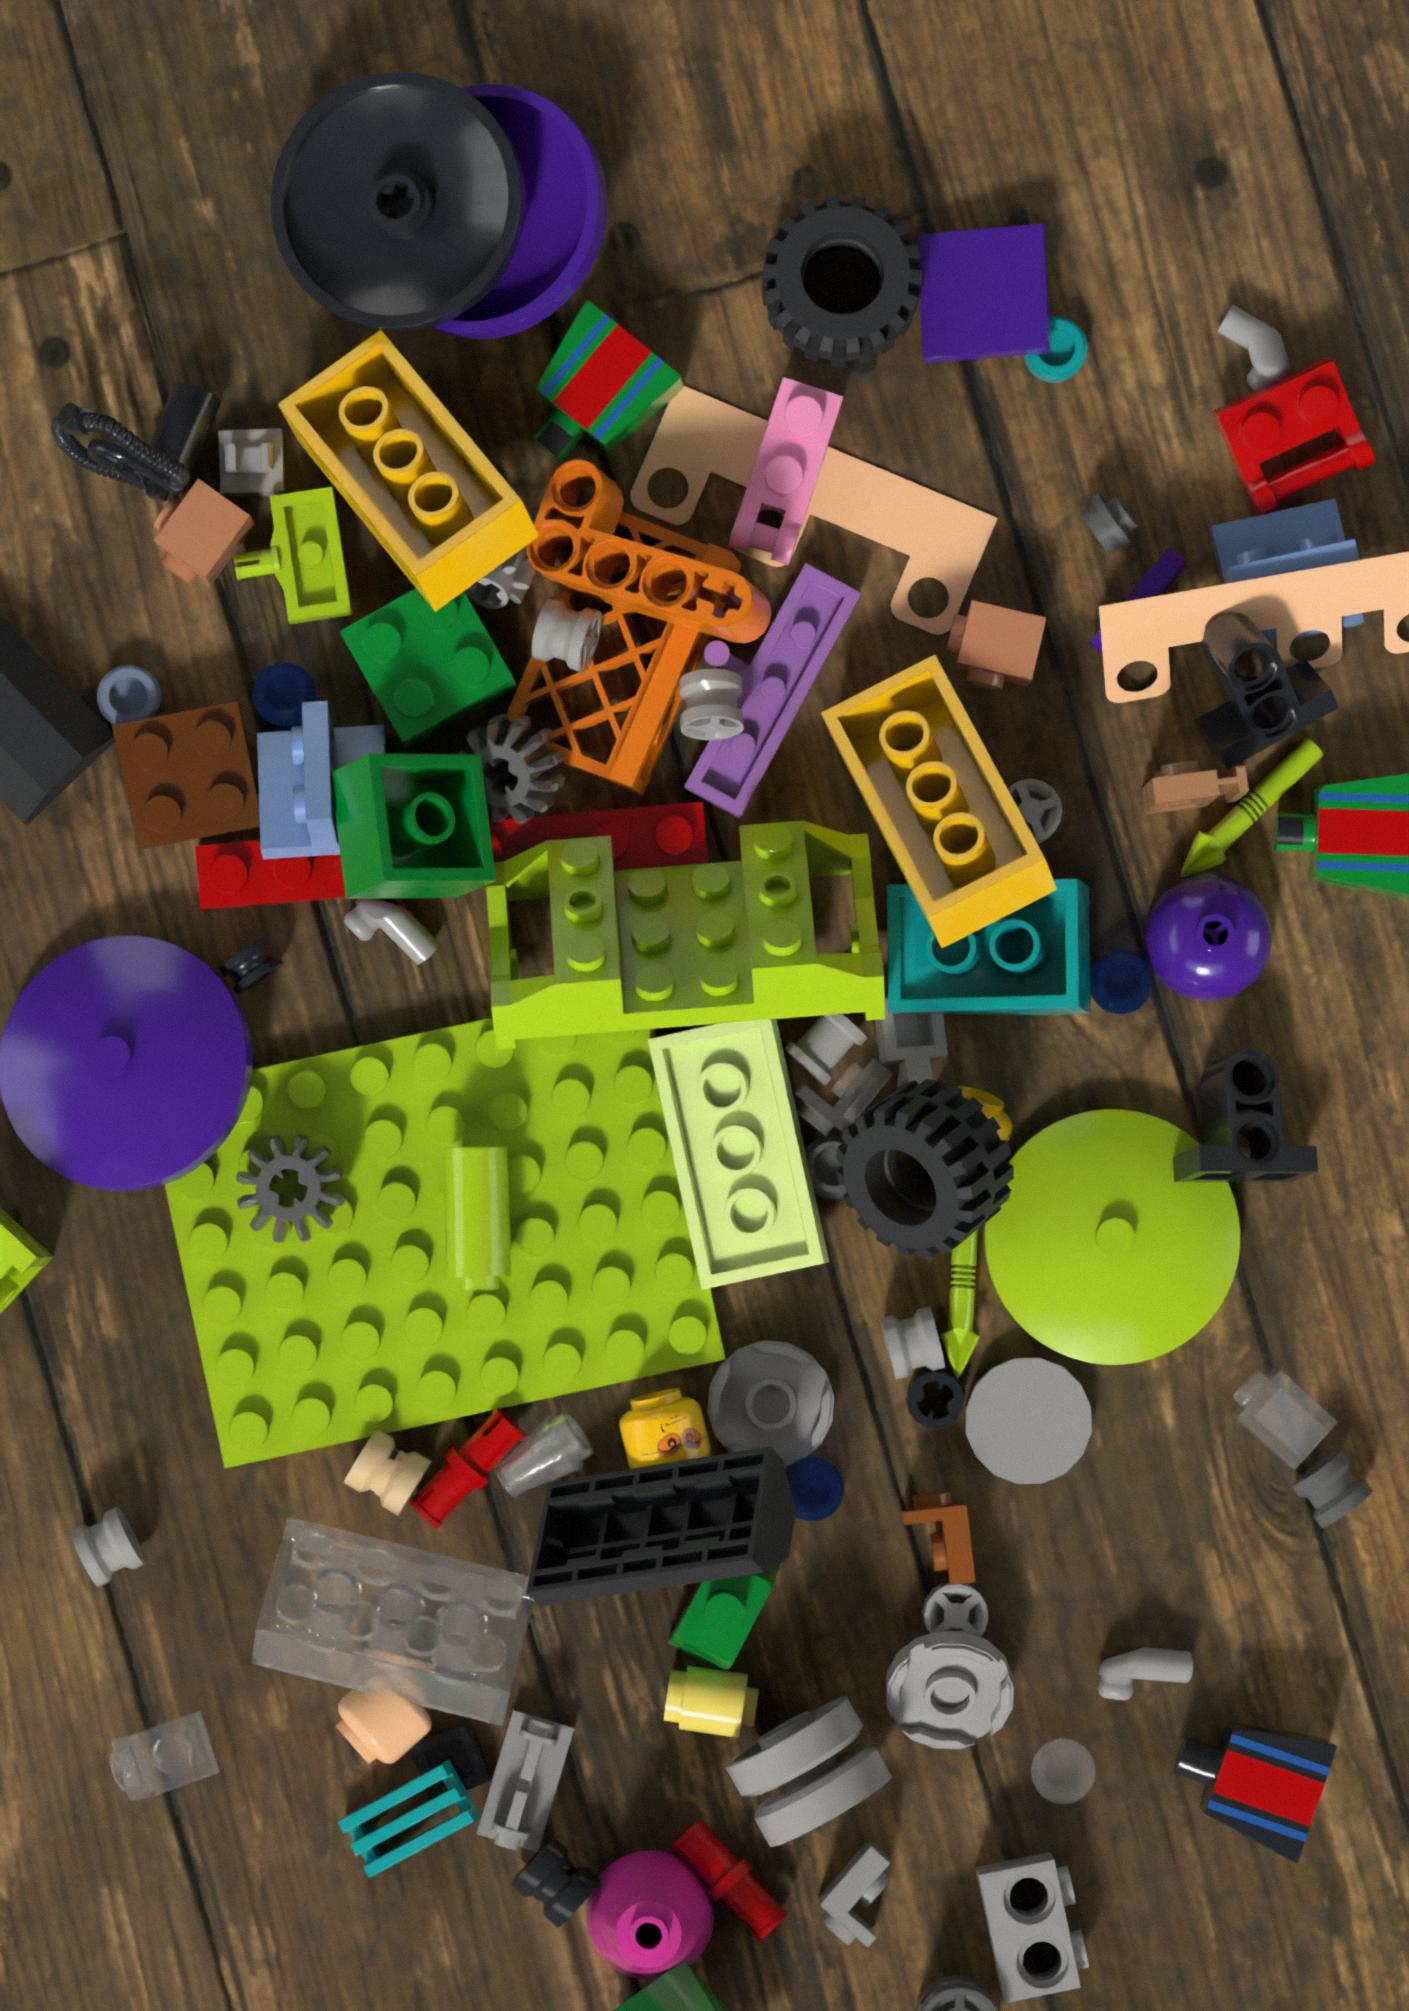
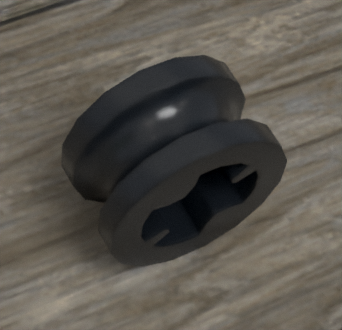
(251, 965)
(953, 1405)

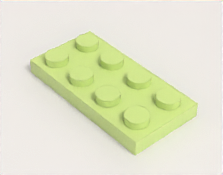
(738, 1151)

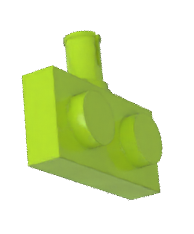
(304, 556)

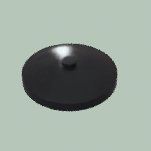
(398, 201)

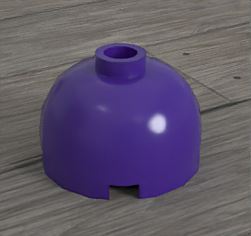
(1184, 957)

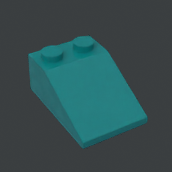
(1015, 966)

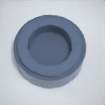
(129, 694)

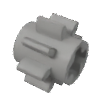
(503, 583)

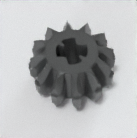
(527, 759)
(273, 1201)

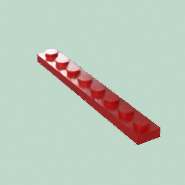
(640, 838)

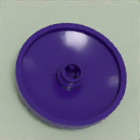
(561, 216)
(125, 1063)

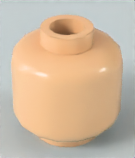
(381, 1724)

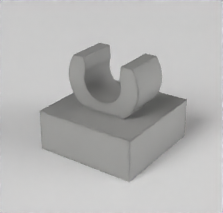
(252, 462)

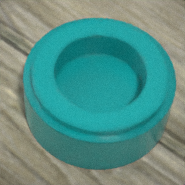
(1067, 354)

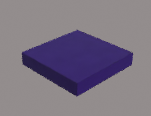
(984, 293)

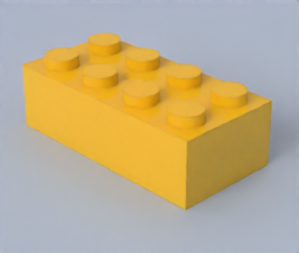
(408, 470)
(939, 801)

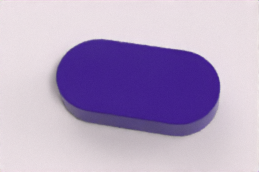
(1154, 583)

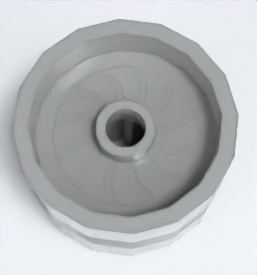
(804, 1762)

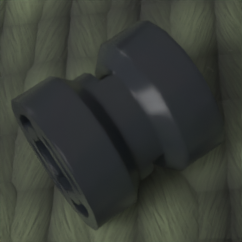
(555, 1882)

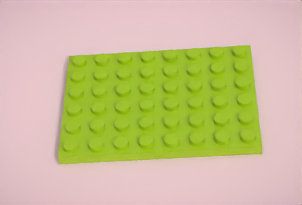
(361, 1319)

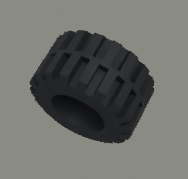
(848, 228)
(951, 1142)

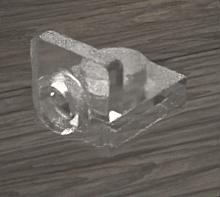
(855, 1090)
(163, 1757)

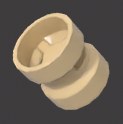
(387, 1471)

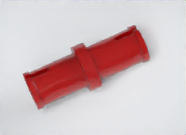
(467, 1468)
(730, 1880)

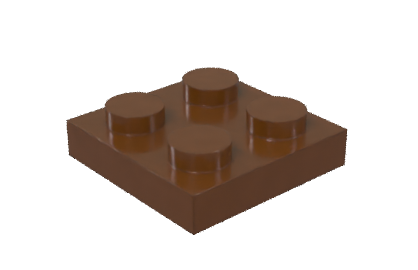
(187, 774)

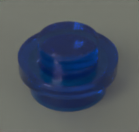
(281, 691)
(1120, 982)
(815, 1488)

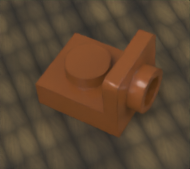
(952, 1546)

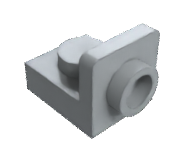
(858, 1881)

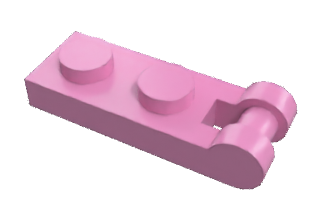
(786, 468)

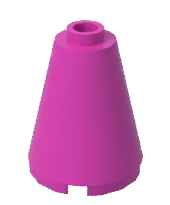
(654, 1890)

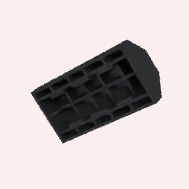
(44, 729)
(662, 1526)

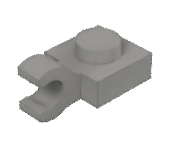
(911, 1043)

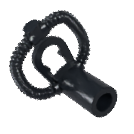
(158, 467)

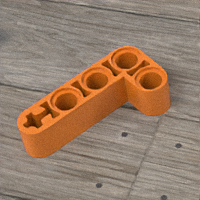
(650, 570)

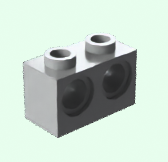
(1016, 1929)

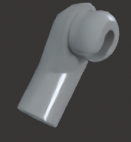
(1263, 344)
(396, 923)
(1143, 1664)

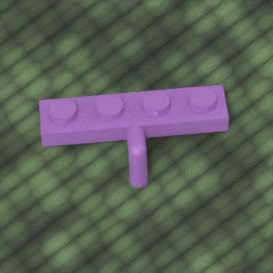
(772, 687)

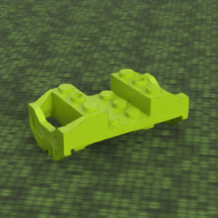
(683, 937)

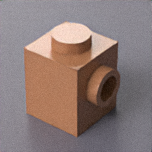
(200, 533)
(996, 645)

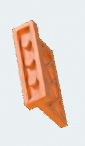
(658, 697)

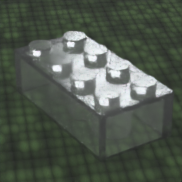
(393, 1621)

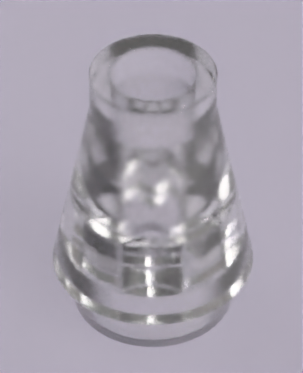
(546, 1454)

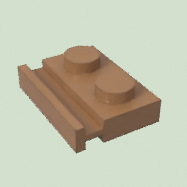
(1186, 787)

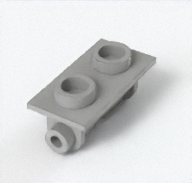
(525, 1781)

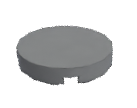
(771, 1398)
(1028, 1420)
(949, 1689)

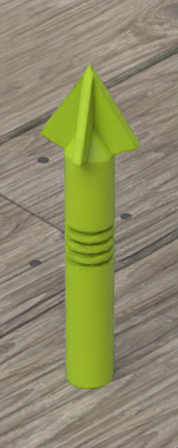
(1210, 848)
(959, 1338)

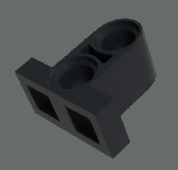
(1258, 692)
(1253, 1115)

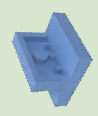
(1282, 544)
(297, 783)

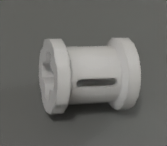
(825, 1045)

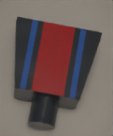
(1261, 1782)

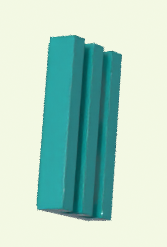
(366, 1842)

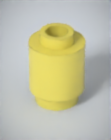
(710, 1701)

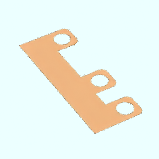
(933, 529)
(1284, 601)

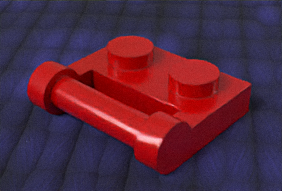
(1286, 417)

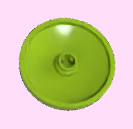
(1105, 1246)

